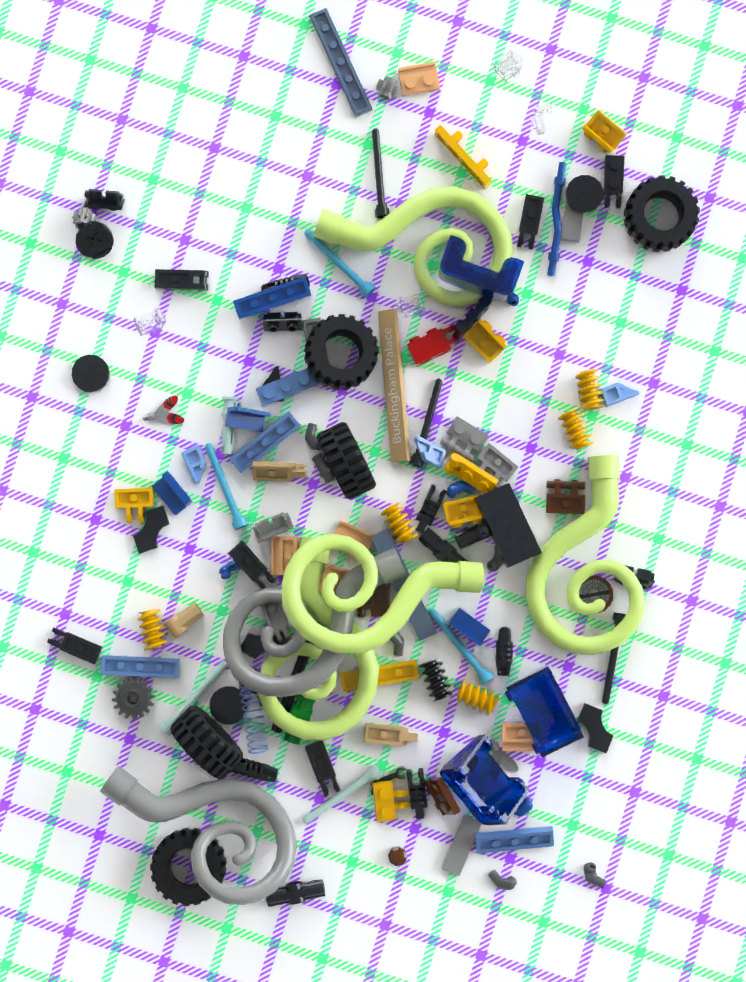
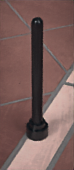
(381, 209)
(416, 460)
(617, 617)

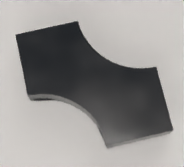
(155, 521)
(253, 646)
(598, 736)

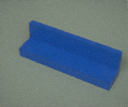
(272, 298)

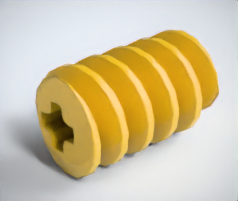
(588, 389)
(575, 430)
(399, 523)
(152, 629)
(476, 697)

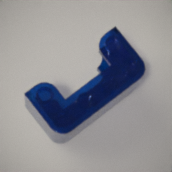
(477, 278)

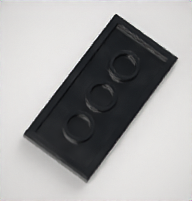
(507, 525)

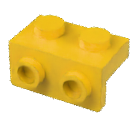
(604, 132)
(485, 340)
(462, 511)

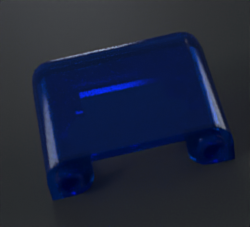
(544, 711)
(483, 783)

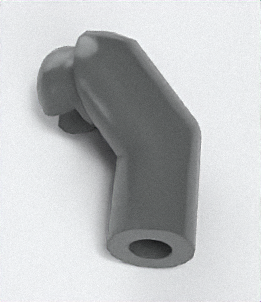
(310, 437)
(496, 562)
(398, 642)
(591, 875)
(502, 883)

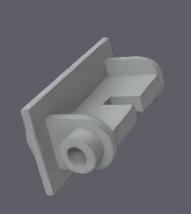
(281, 524)

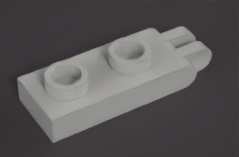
(276, 619)

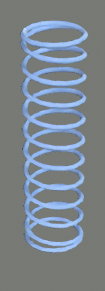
(250, 718)

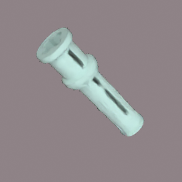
(228, 432)

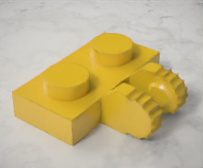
(134, 498)
(384, 800)

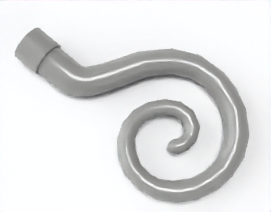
(389, 570)
(126, 791)

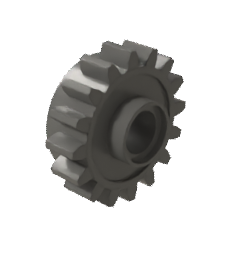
(126, 705)

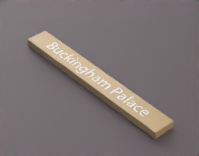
(394, 385)

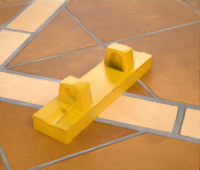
(459, 153)

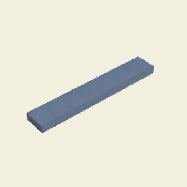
(340, 62)
(420, 618)

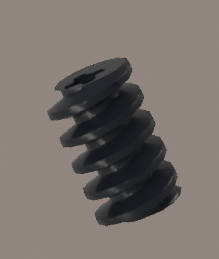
(436, 680)

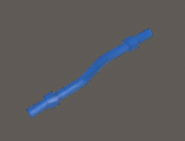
(559, 182)

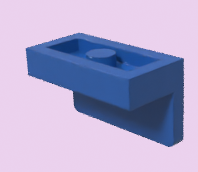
(246, 418)
(172, 493)
(469, 626)

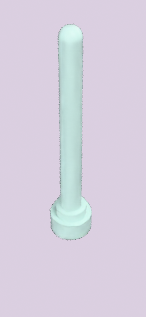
(166, 725)
(373, 773)

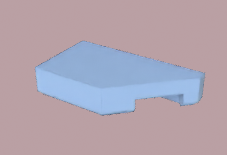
(616, 393)
(430, 452)
(195, 462)

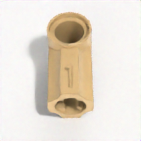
(181, 622)

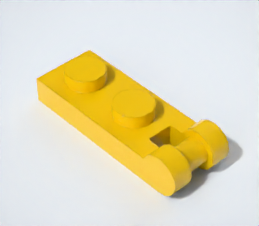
(470, 473)

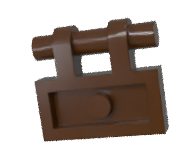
(565, 503)
(378, 603)
(442, 796)

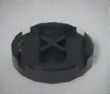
(584, 194)
(94, 240)
(90, 373)
(227, 705)

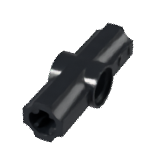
(470, 536)
(441, 548)
(296, 892)

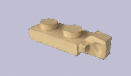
(277, 471)
(388, 734)

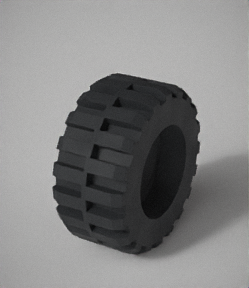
(678, 196)
(348, 328)
(346, 460)
(206, 742)
(166, 881)

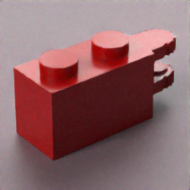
(431, 345)

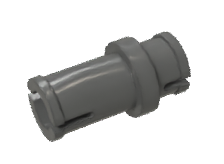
(323, 467)

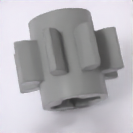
(387, 88)
(83, 216)

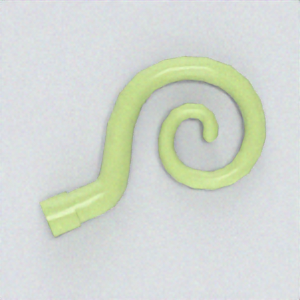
(338, 230)
(604, 477)
(460, 576)
(366, 663)

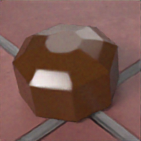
(397, 856)

